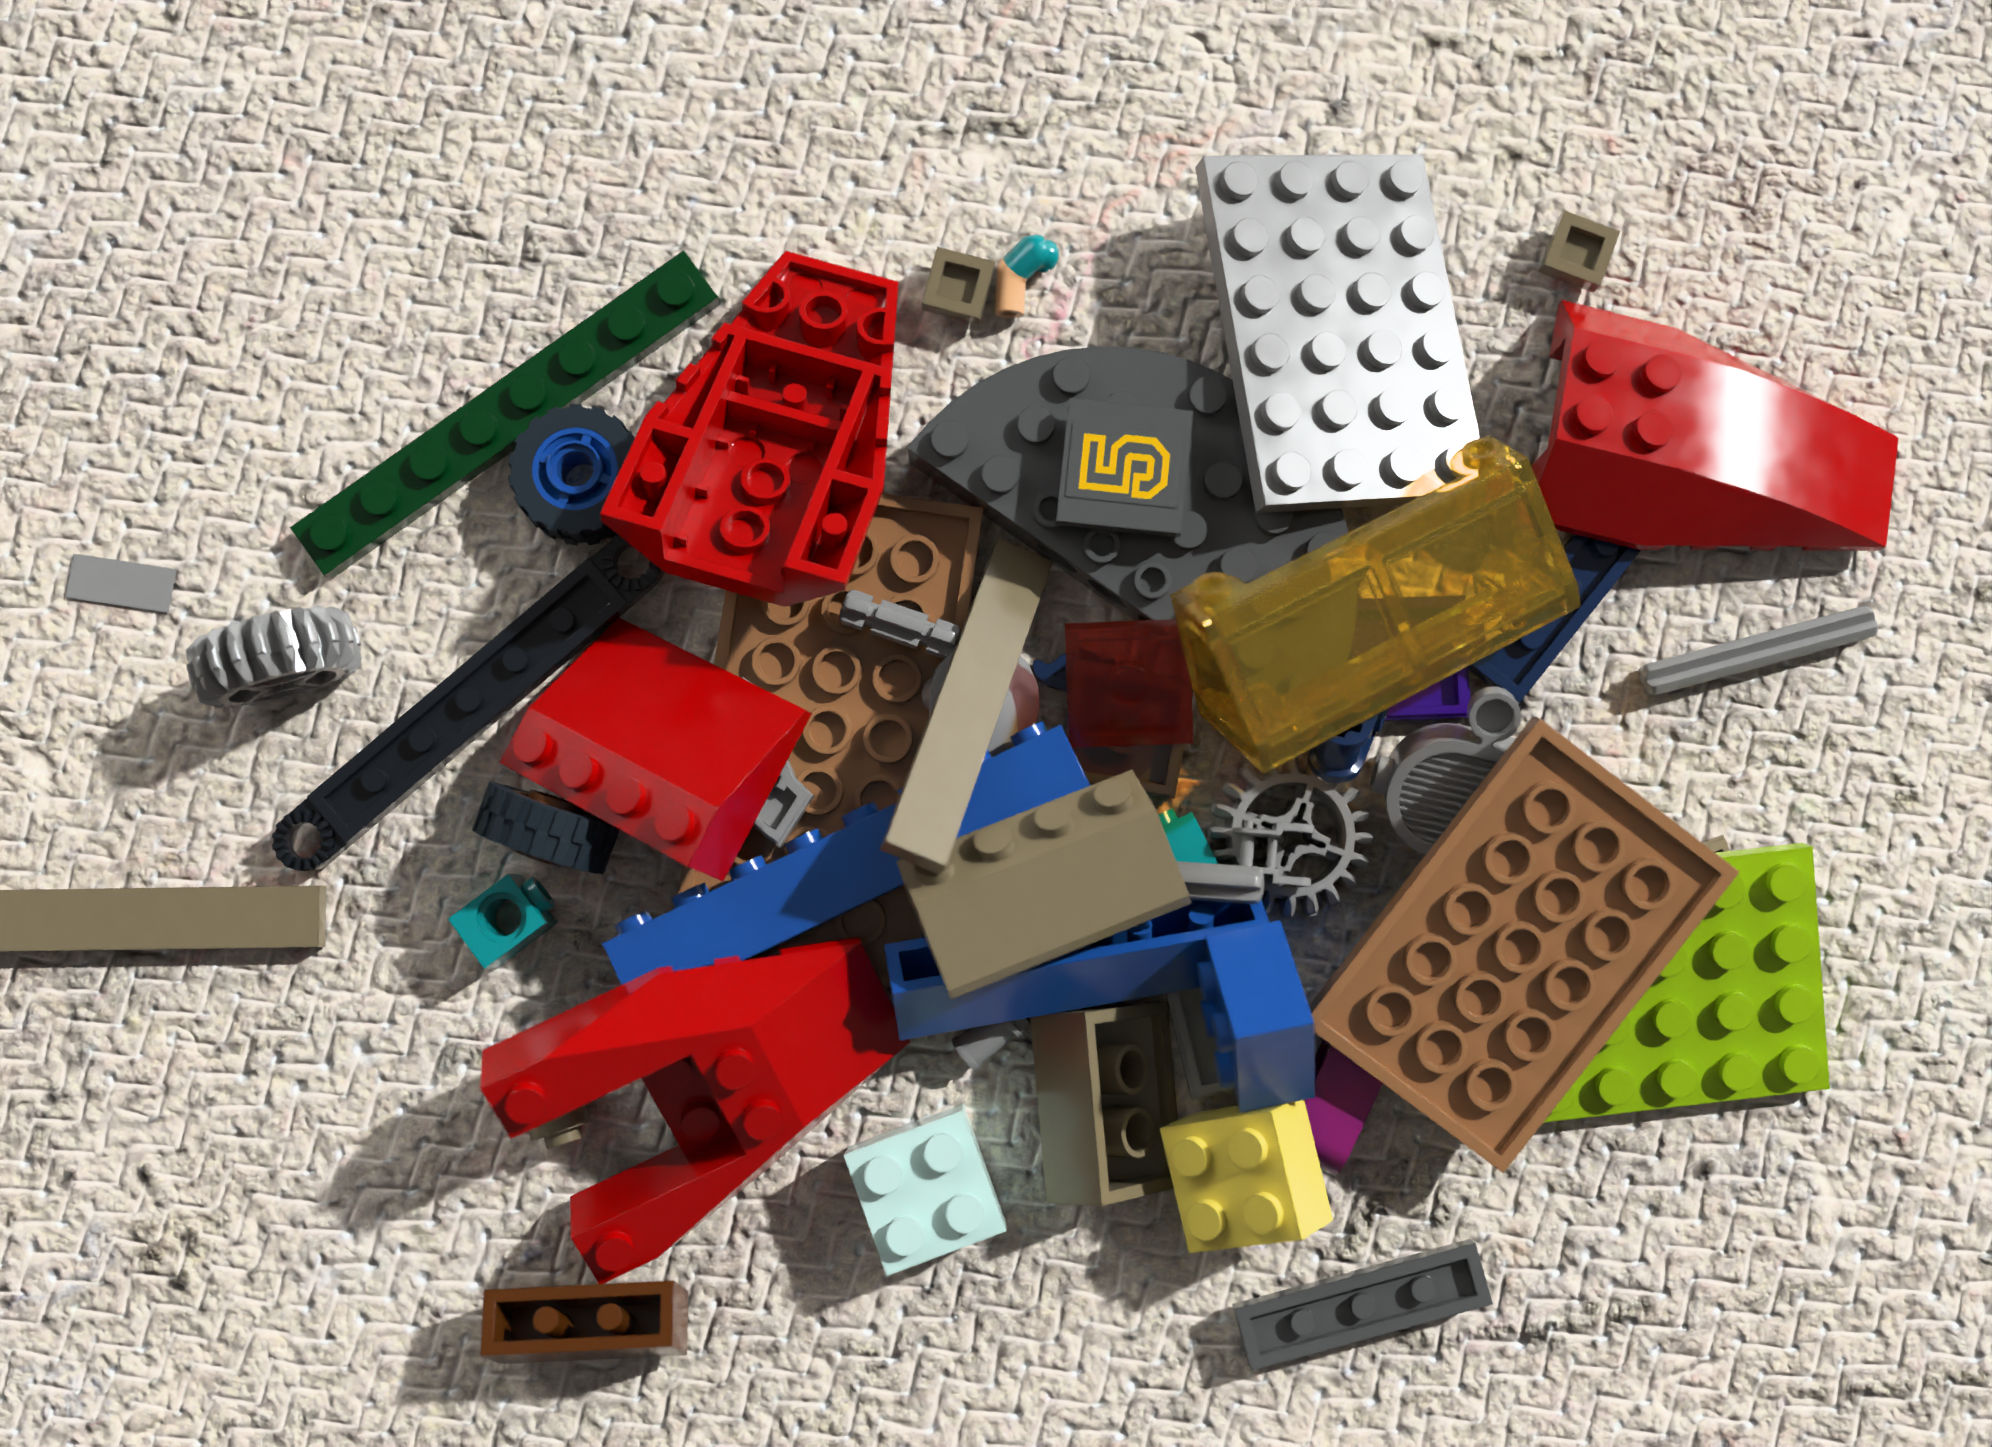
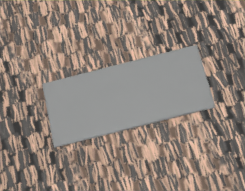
(121, 583)

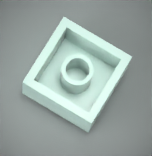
(925, 1189)

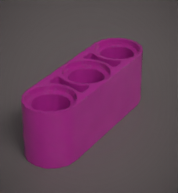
(1340, 1105)

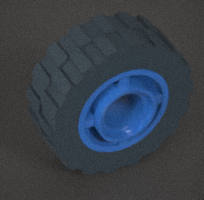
(546, 457)

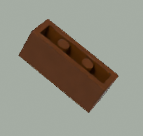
(584, 1322)

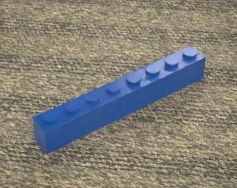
(830, 873)

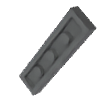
(1362, 1304)

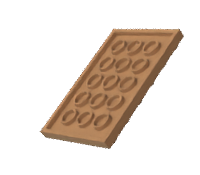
(1519, 944)

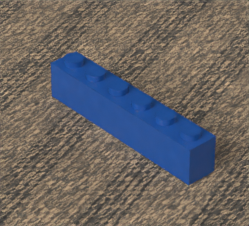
(1122, 967)

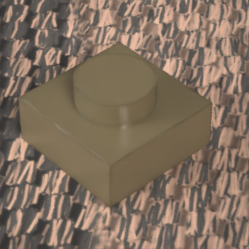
(1579, 251)
(958, 285)

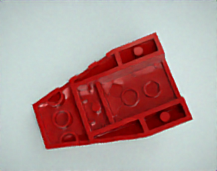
(771, 442)
(1700, 449)

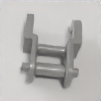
(1247, 849)

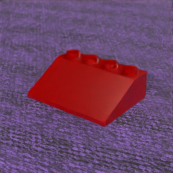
(659, 745)

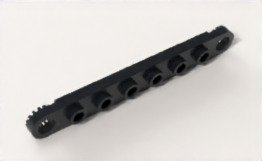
(464, 706)

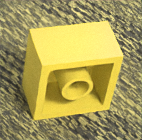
(1246, 1176)

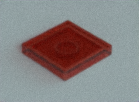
(1127, 684)

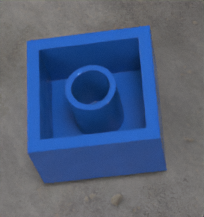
(1257, 1017)

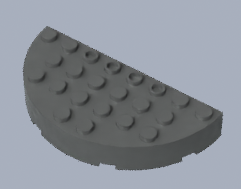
(1005, 452)

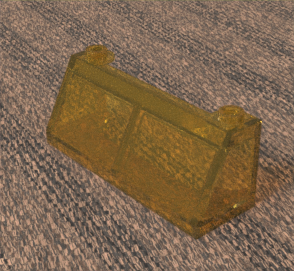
(1376, 610)

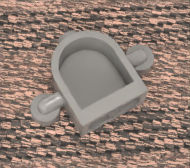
(1442, 766)

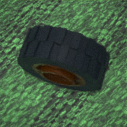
(545, 828)

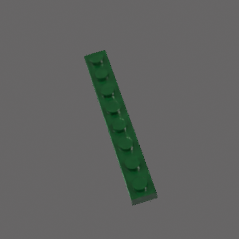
(489, 424)

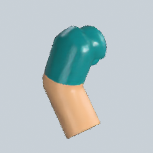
(1016, 267)

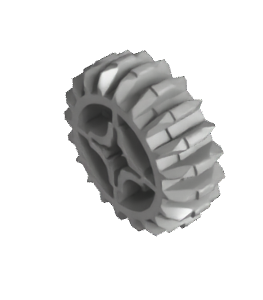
(273, 656)
(1339, 853)

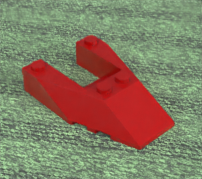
(732, 1058)

